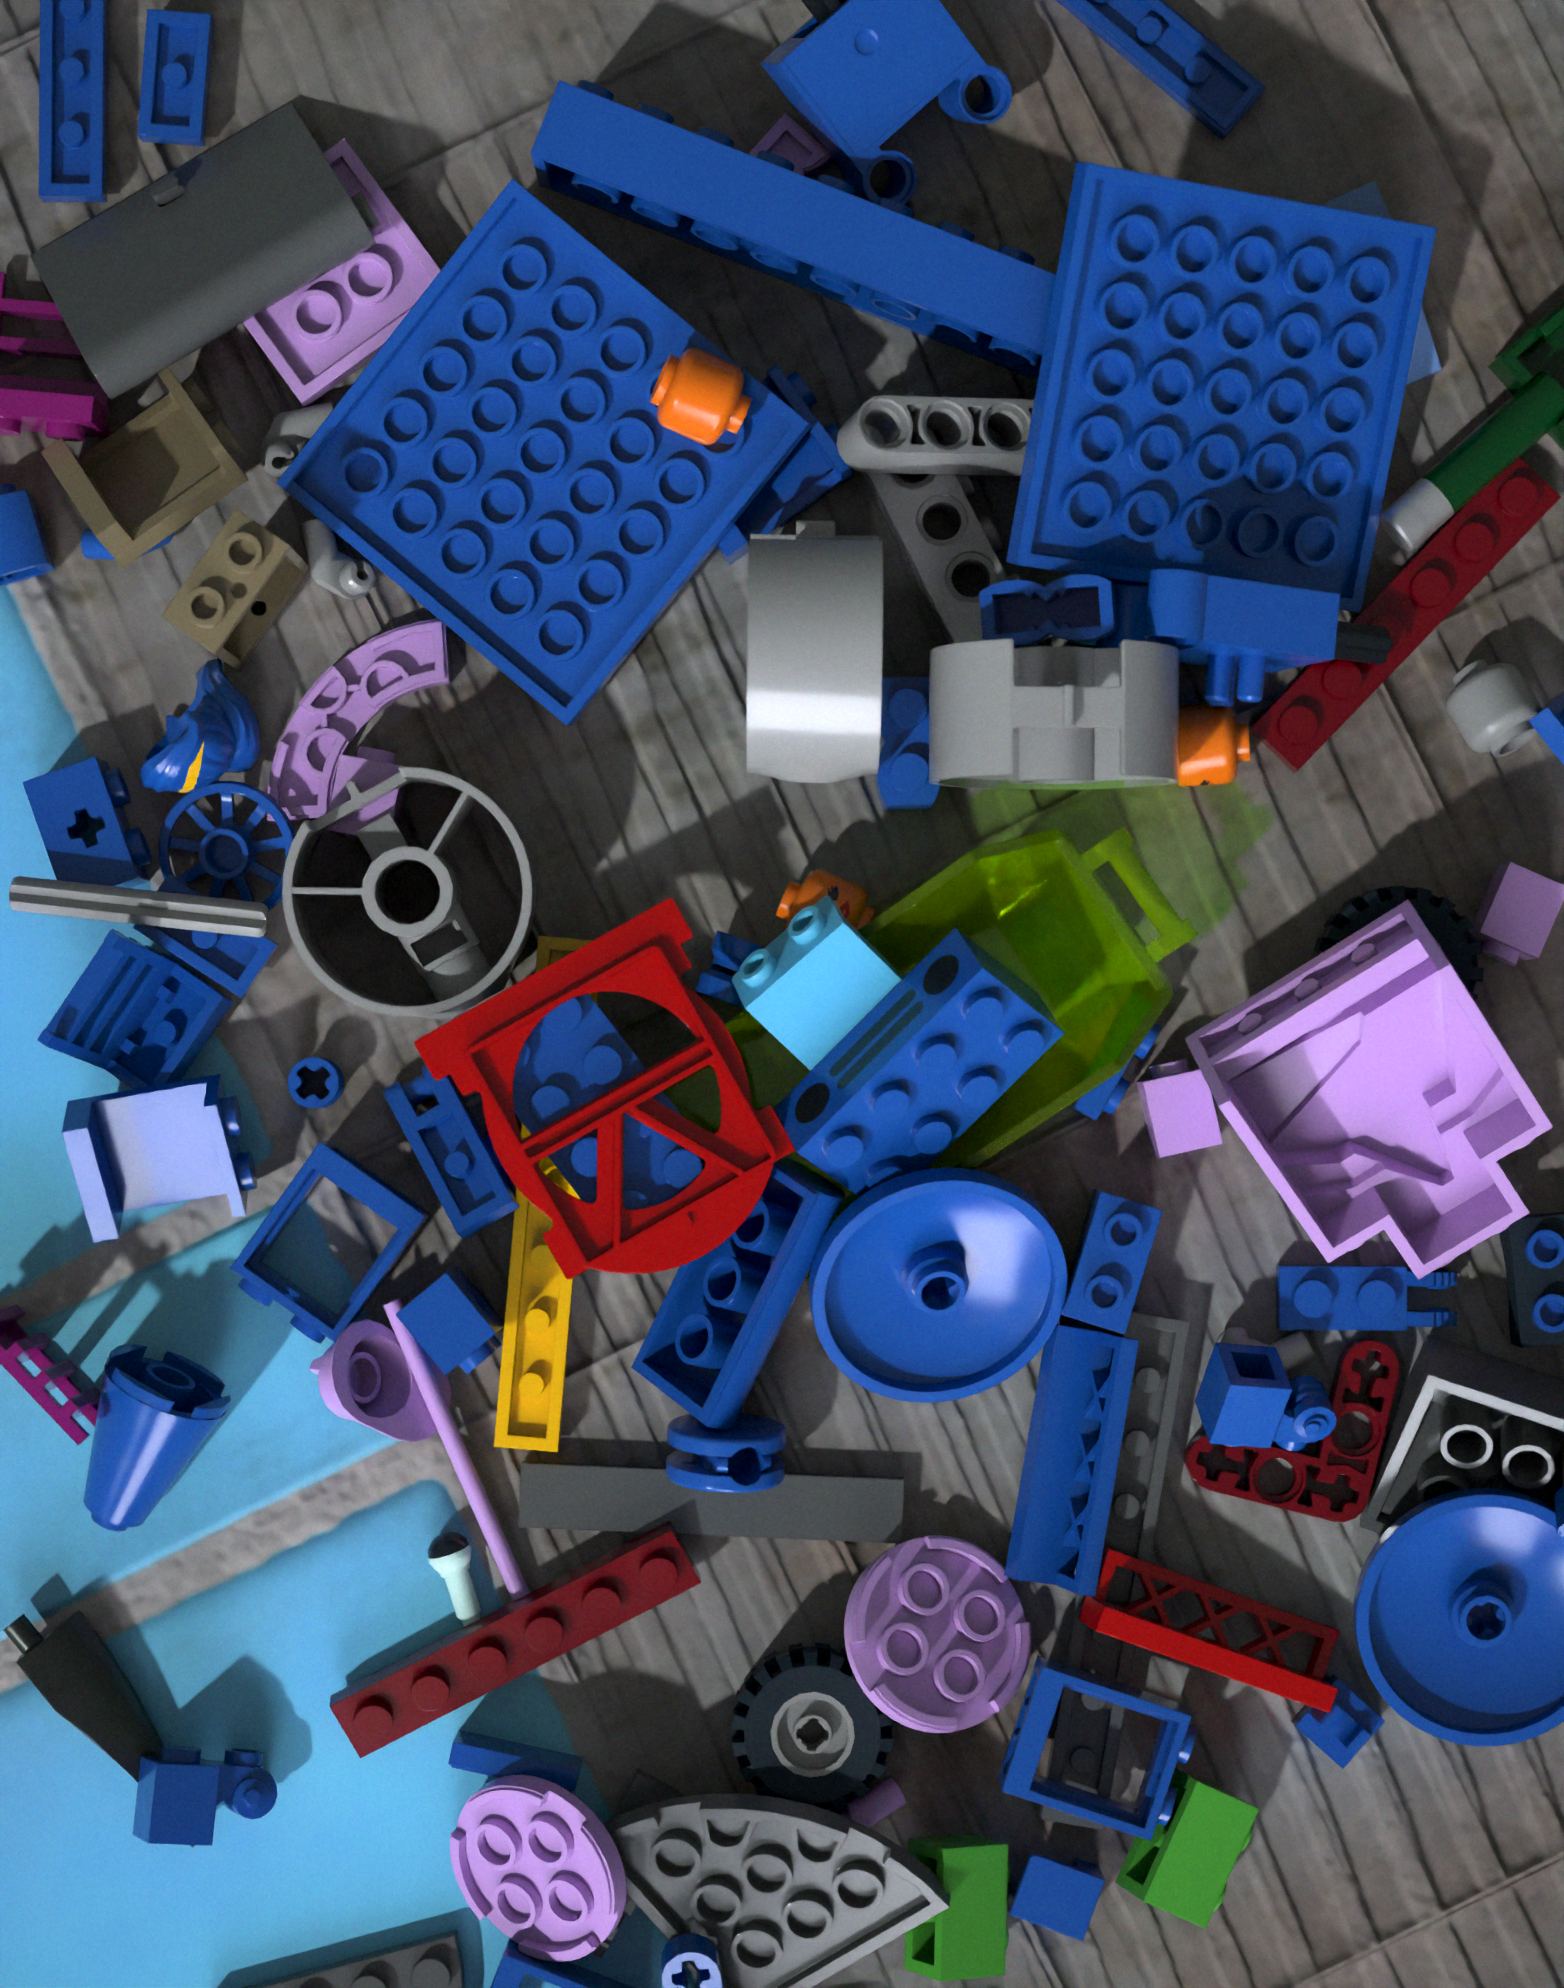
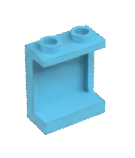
(815, 982)

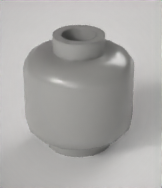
(1492, 707)

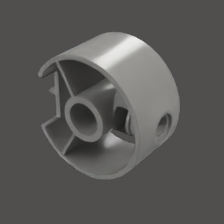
(814, 654)
(1053, 716)
(443, 944)

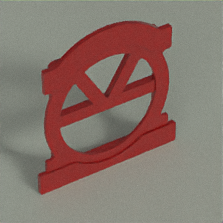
(482, 1056)

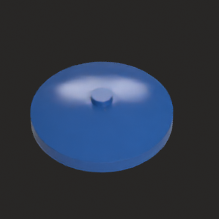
(937, 1285)
(1467, 1617)

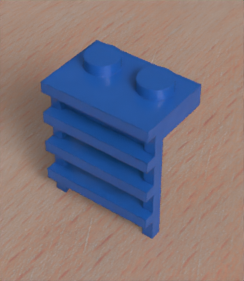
(136, 1014)

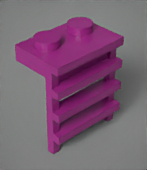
(47, 404)
(19, 1347)

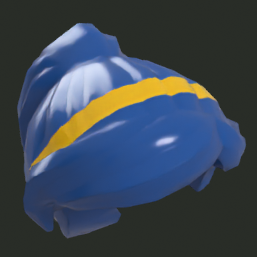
(209, 739)

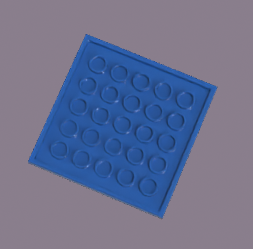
(1218, 385)
(516, 462)

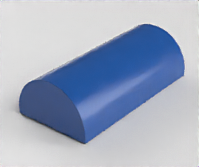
(736, 1298)

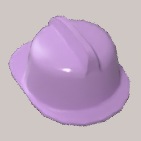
(371, 1383)

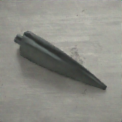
(87, 1688)

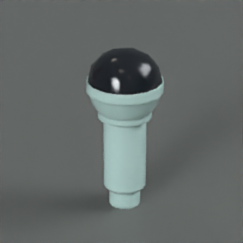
(451, 1558)

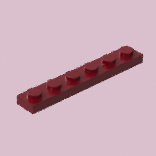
(1410, 611)
(514, 1639)

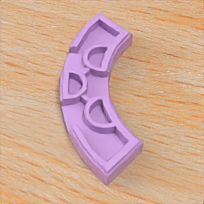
(344, 703)

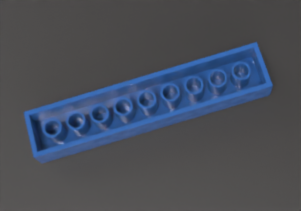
(795, 226)

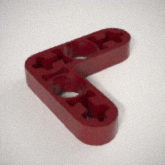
(1330, 1455)

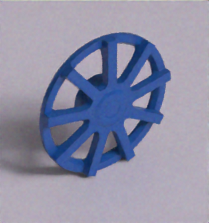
(228, 850)

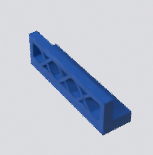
(1068, 1457)

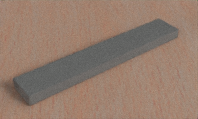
(644, 1498)

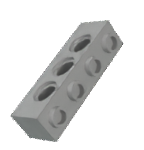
(936, 560)

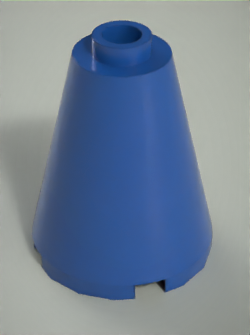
(147, 1431)

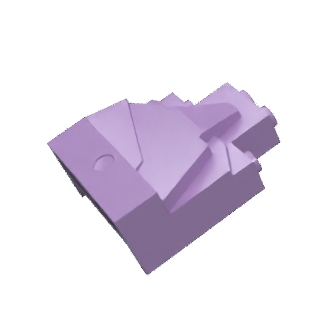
(1376, 1096)

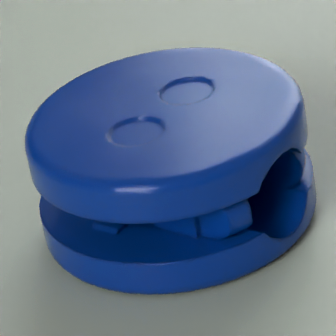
(726, 1458)

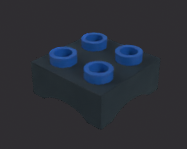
(1535, 1279)

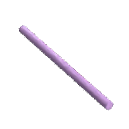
(458, 1453)

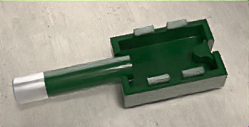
(1535, 377)

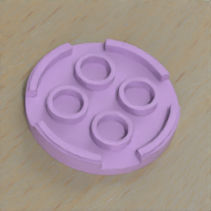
(937, 1634)
(539, 1867)

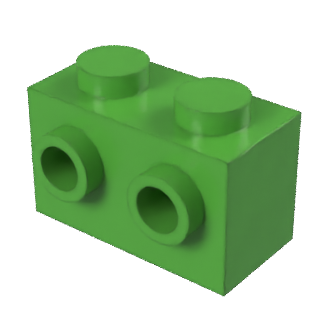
(1193, 1854)
(972, 1933)

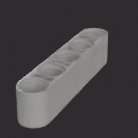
(957, 419)

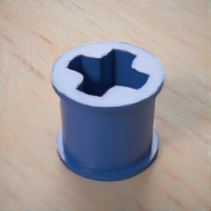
(333, 1083)

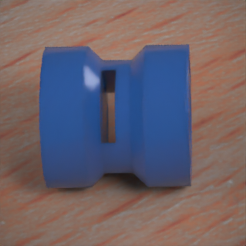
(728, 956)

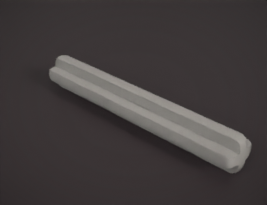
(138, 906)

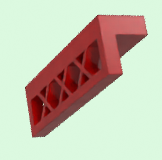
(1206, 1653)

